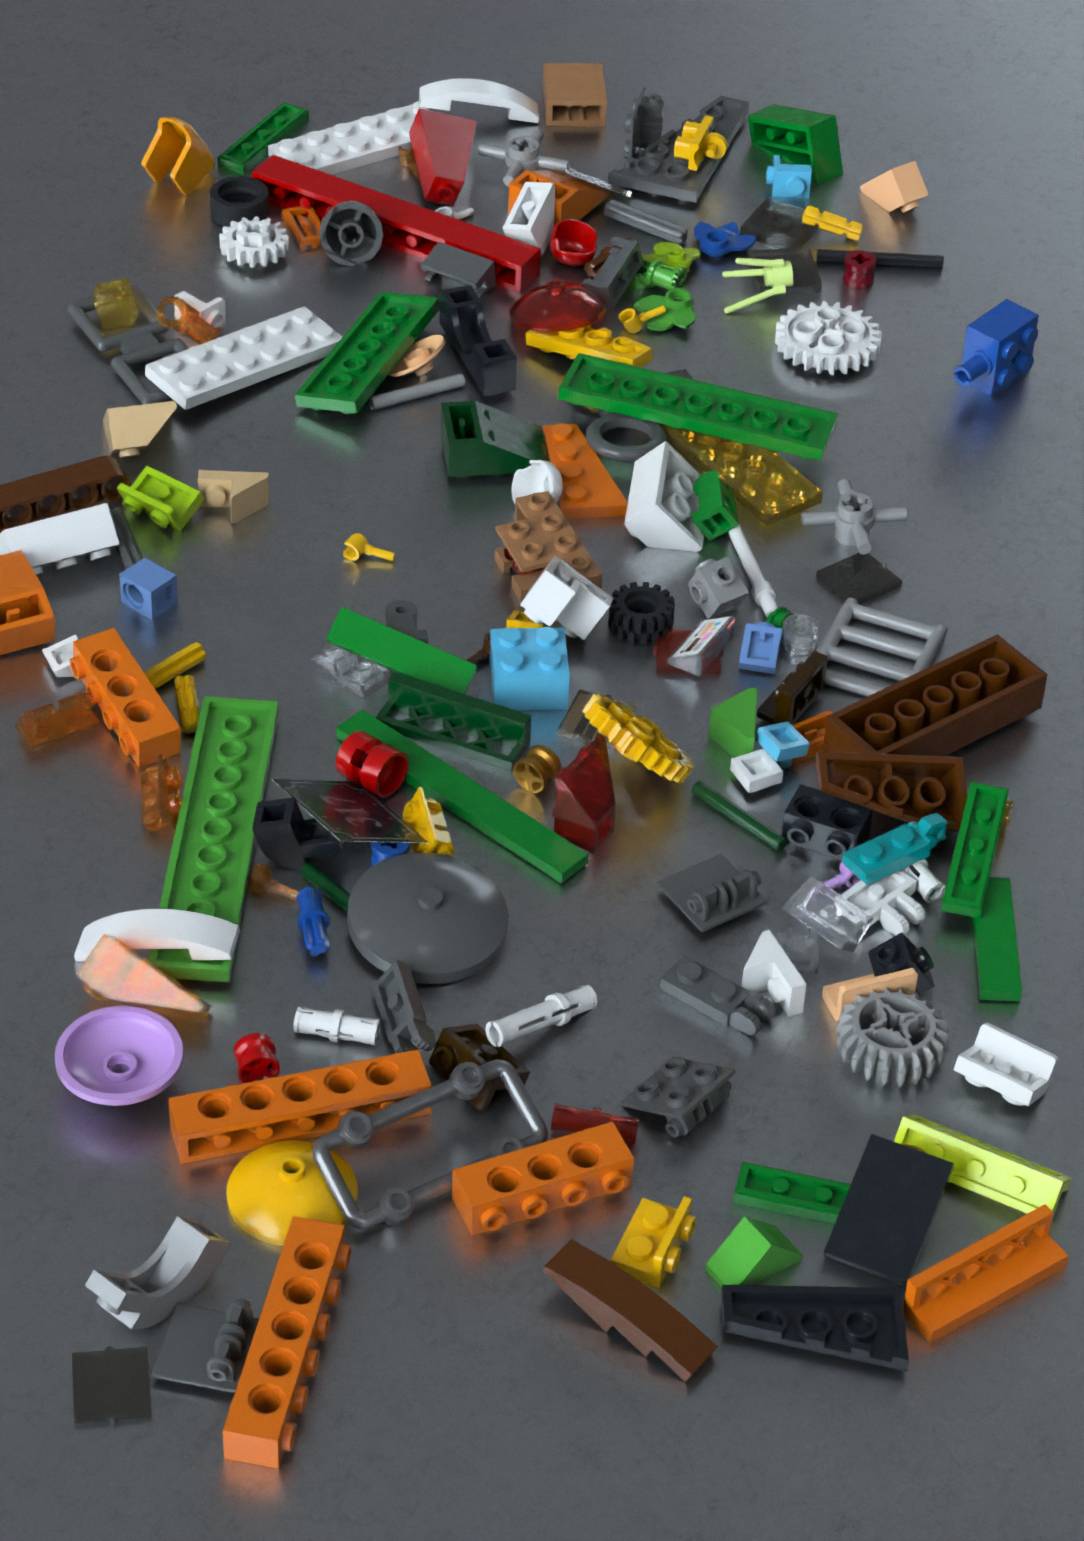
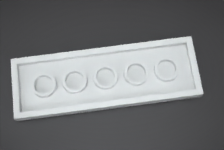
(351, 143)
(243, 357)

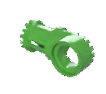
(659, 275)

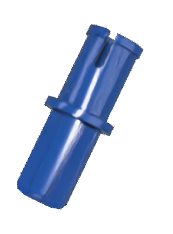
(313, 920)

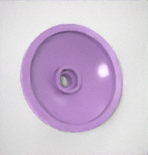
(119, 1055)

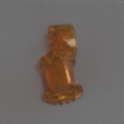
(189, 322)

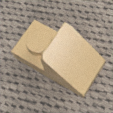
(235, 489)

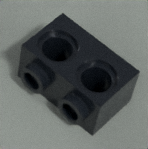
(825, 822)

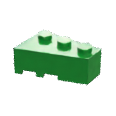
(799, 139)

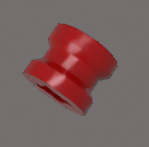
(256, 1057)

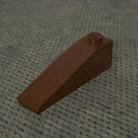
(897, 784)

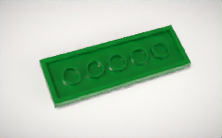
(367, 352)

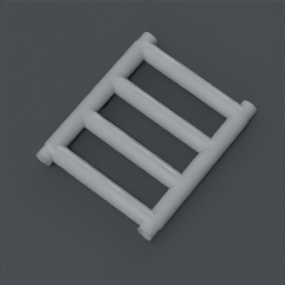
(841, 630)

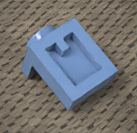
(760, 647)

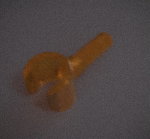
(407, 158)
(262, 883)

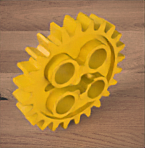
(638, 738)

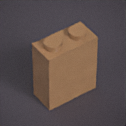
(574, 94)

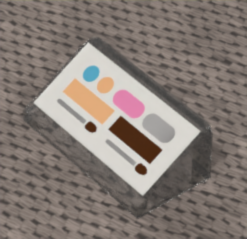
(703, 644)

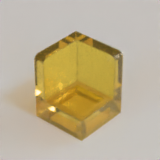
(115, 304)

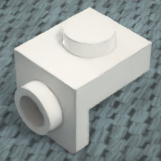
(212, 312)

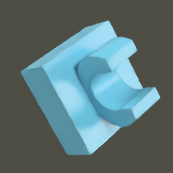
(782, 743)

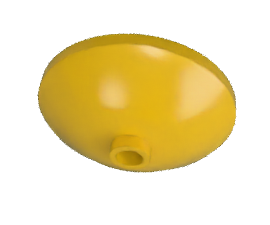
(280, 1184)

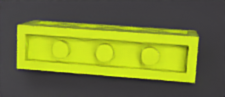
(986, 1167)

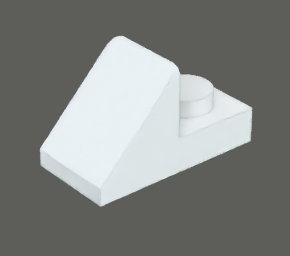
(773, 971)

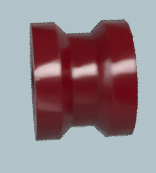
(859, 269)

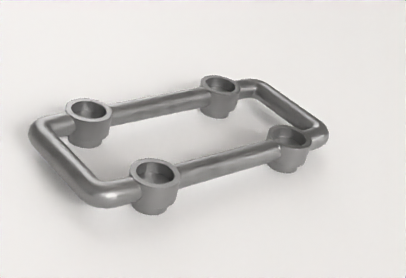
(357, 1128)

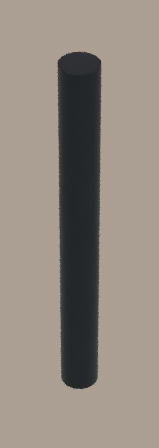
(885, 258)

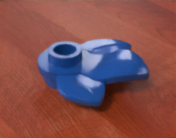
(722, 240)

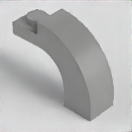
(167, 1278)

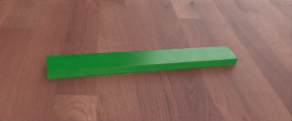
(476, 803)

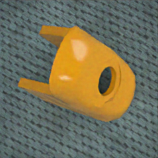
(178, 147)

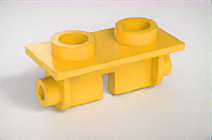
(428, 820)

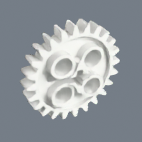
(828, 337)

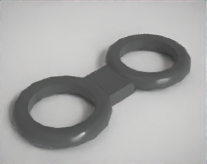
(621, 453)

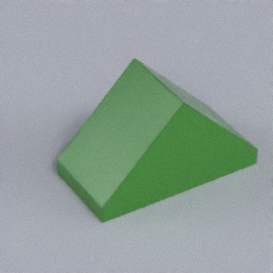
(734, 723)
(752, 1254)

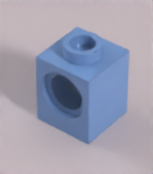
(148, 588)

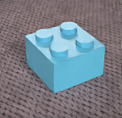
(529, 668)

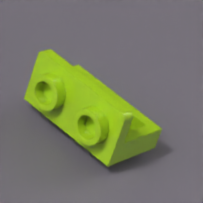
(161, 498)

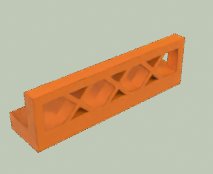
(983, 1275)

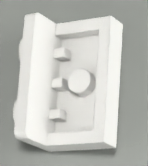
(1007, 1065)

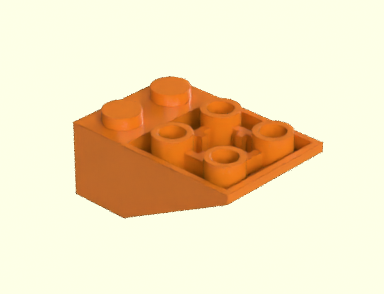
(572, 195)
(24, 606)

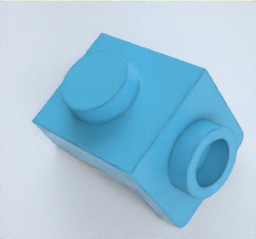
(789, 179)

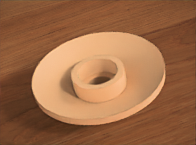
(419, 357)

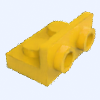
(653, 1240)

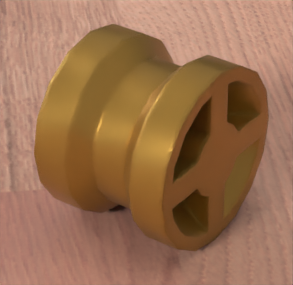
(536, 768)

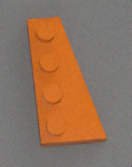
(586, 483)

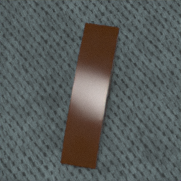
(631, 1307)

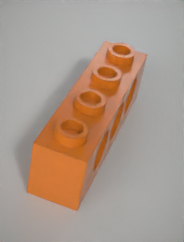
(125, 697)
(542, 1178)

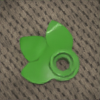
(678, 308)

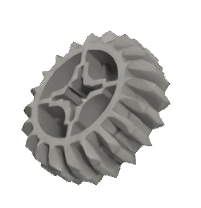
(881, 1036)

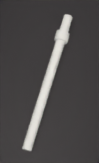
(761, 590)

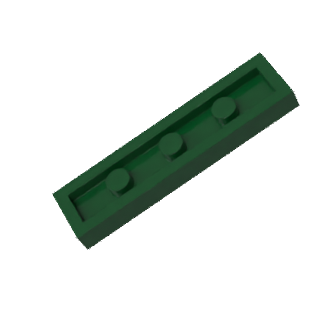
(459, 716)

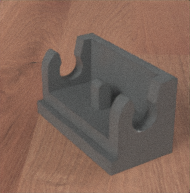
(460, 266)
(617, 270)

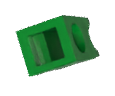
(716, 504)

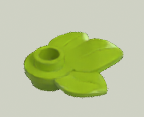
(673, 255)

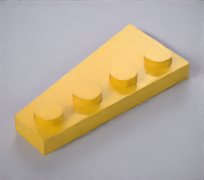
(592, 343)

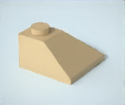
(135, 427)

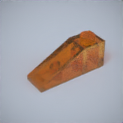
(125, 975)

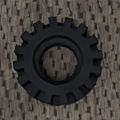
(626, 612)

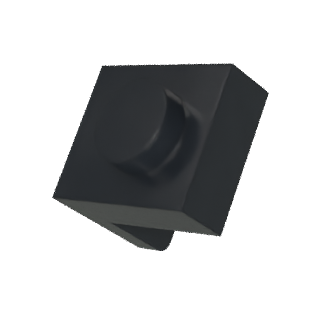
(902, 954)

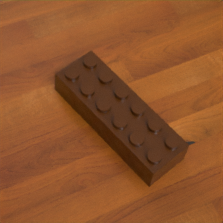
(942, 704)

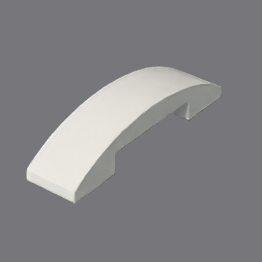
(478, 91)
(164, 929)

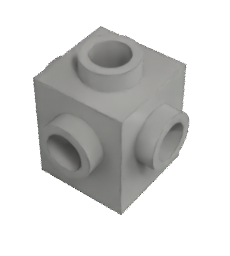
(717, 587)

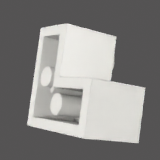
(568, 598)

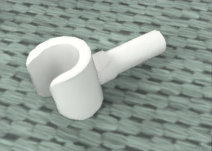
(457, 215)

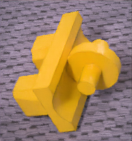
(698, 142)

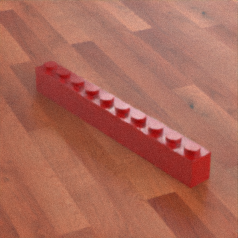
(403, 223)

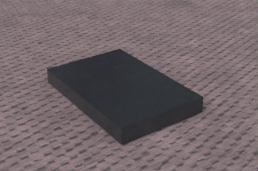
(889, 1210)

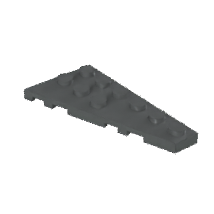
(669, 176)

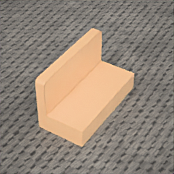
(845, 992)

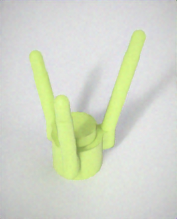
(775, 272)

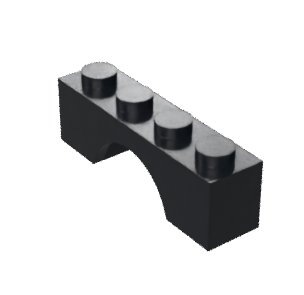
(488, 361)

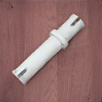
(555, 1010)

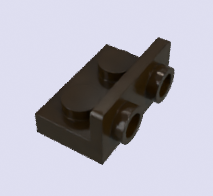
(795, 691)
(471, 1044)

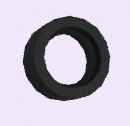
(239, 189)

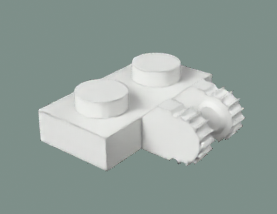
(885, 895)

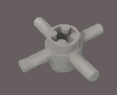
(522, 155)
(853, 517)

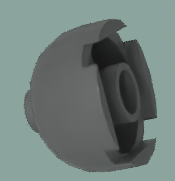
(351, 233)

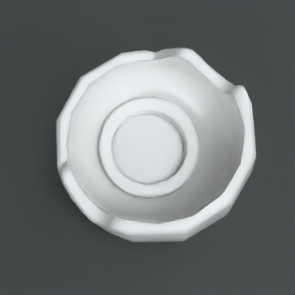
(538, 477)

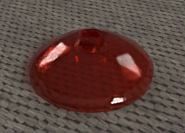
(557, 307)

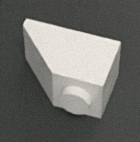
(533, 215)

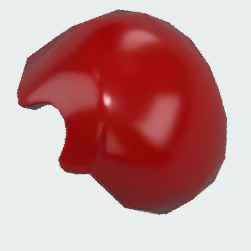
(573, 242)

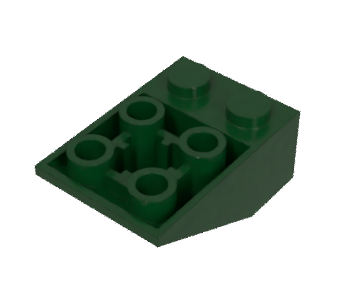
(487, 440)

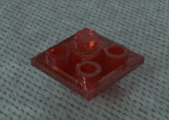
(585, 798)

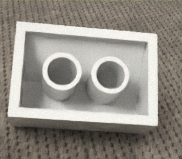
(664, 501)
(63, 538)

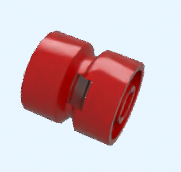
(372, 763)

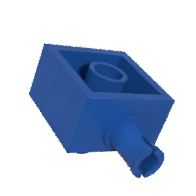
(998, 348)

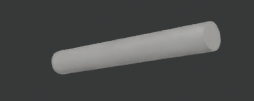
(416, 391)

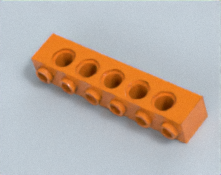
(291, 1105)
(285, 1343)

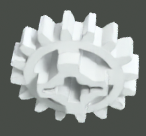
(254, 241)

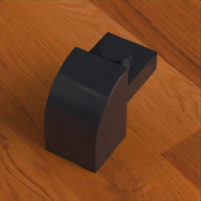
(288, 837)

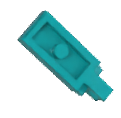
(895, 849)

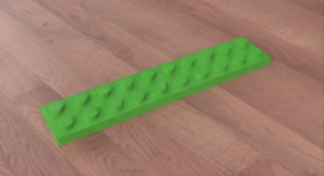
(215, 823)

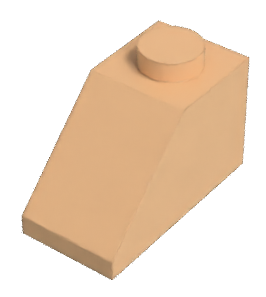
(897, 188)

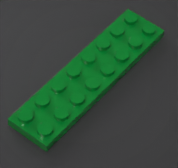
(698, 406)

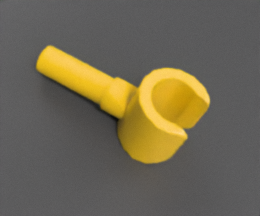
(633, 322)
(359, 545)

